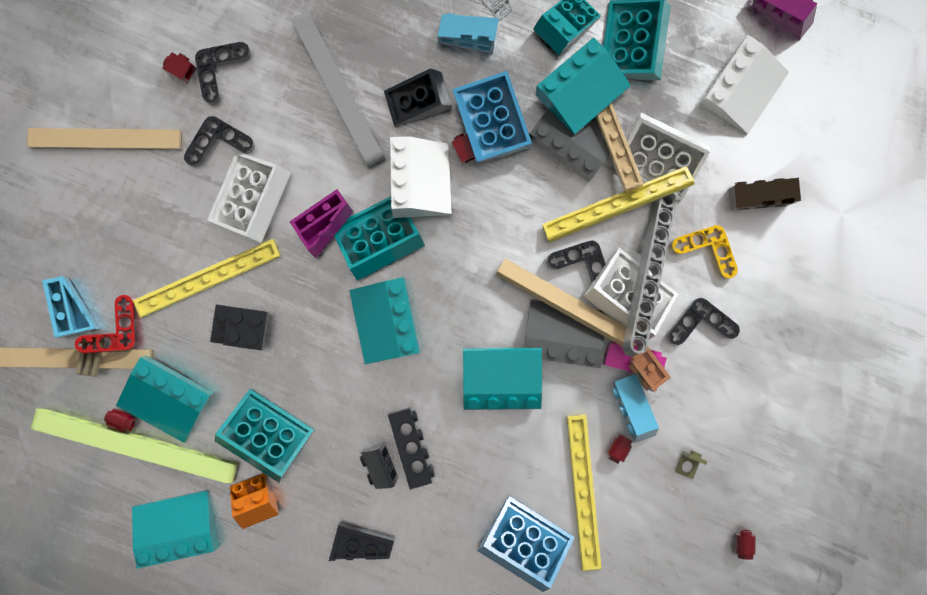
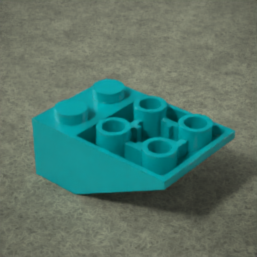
(565, 23)

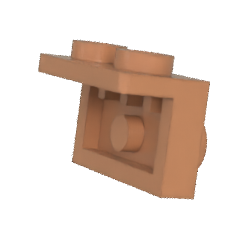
(649, 370)

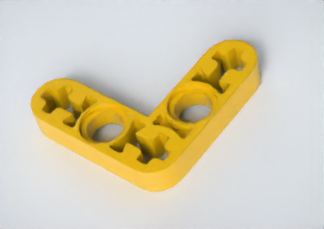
(714, 244)

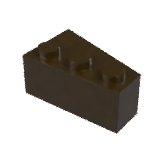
(764, 194)

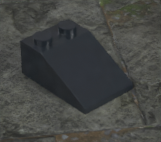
(418, 97)
(380, 466)

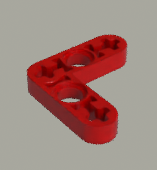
(115, 338)

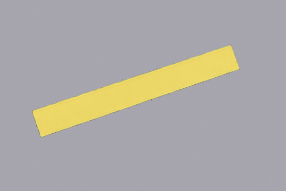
(618, 204)
(206, 278)
(584, 492)

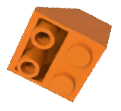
(253, 501)

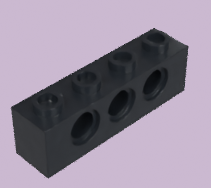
(414, 477)

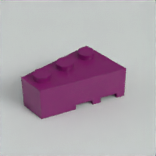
(792, 15)
(321, 222)

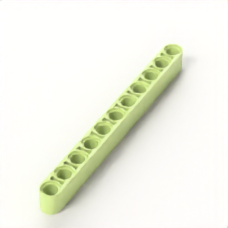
(134, 445)

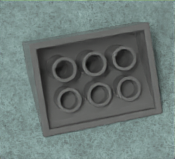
(580, 152)
(562, 337)

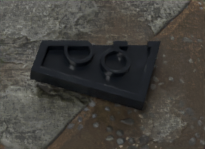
(359, 543)

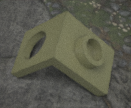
(694, 458)

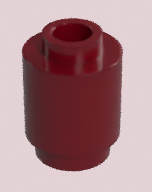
(119, 420)
(619, 449)
(745, 544)

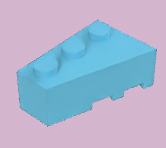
(468, 31)
(66, 309)
(635, 408)

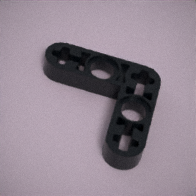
(210, 66)
(216, 133)
(589, 259)
(697, 316)

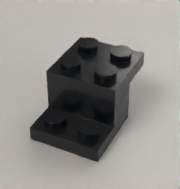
(239, 327)

